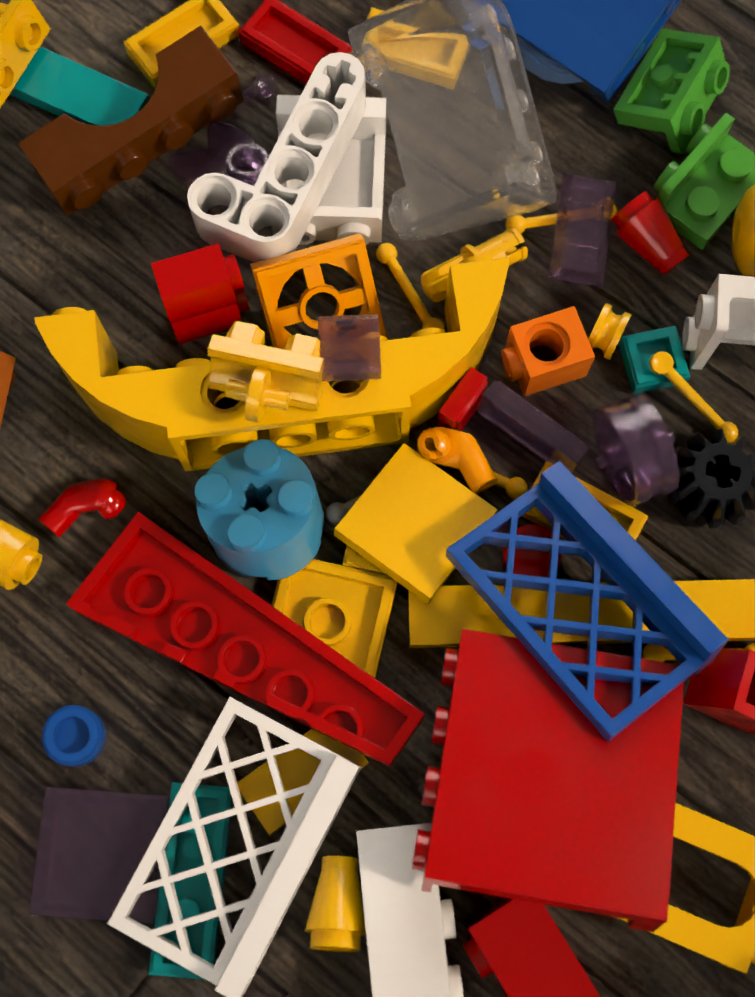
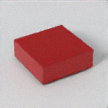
(463, 401)

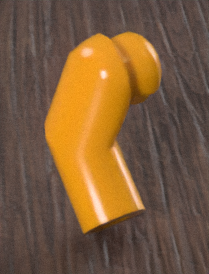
(460, 452)

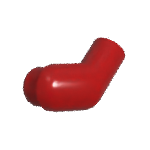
(81, 498)

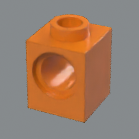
(559, 332)

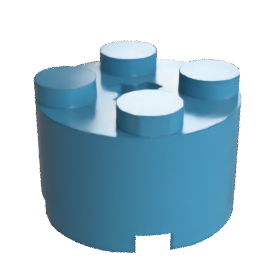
(261, 511)

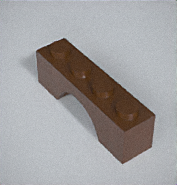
(87, 160)

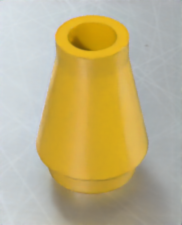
(337, 907)

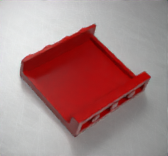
(539, 798)

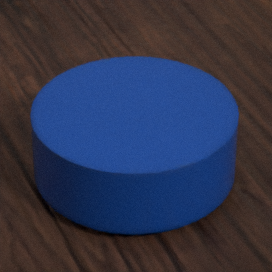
(73, 736)

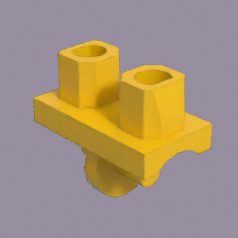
(264, 373)

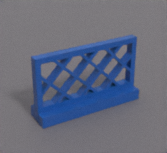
(630, 577)

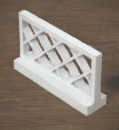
(274, 886)

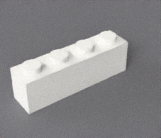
(402, 922)

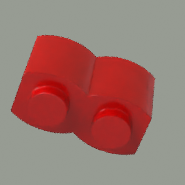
(201, 292)

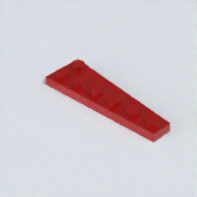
(212, 624)

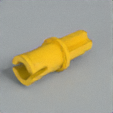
(501, 246)

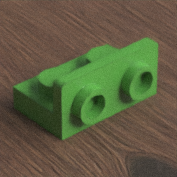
(675, 86)
(708, 183)

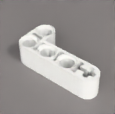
(291, 158)

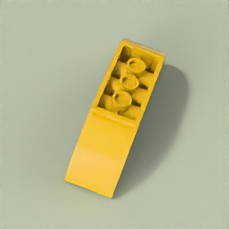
(188, 421)

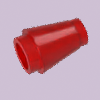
(650, 232)

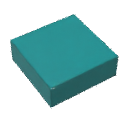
(638, 349)

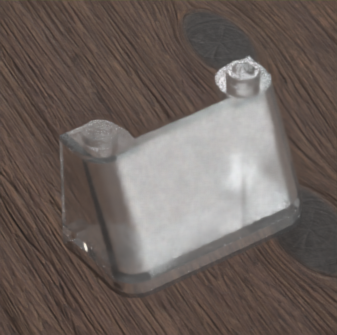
(456, 114)

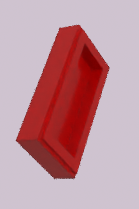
(289, 39)

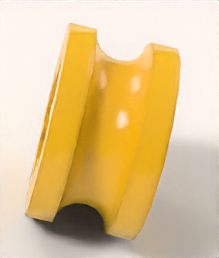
(608, 330)

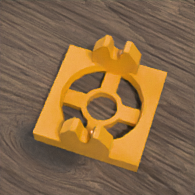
(274, 272)

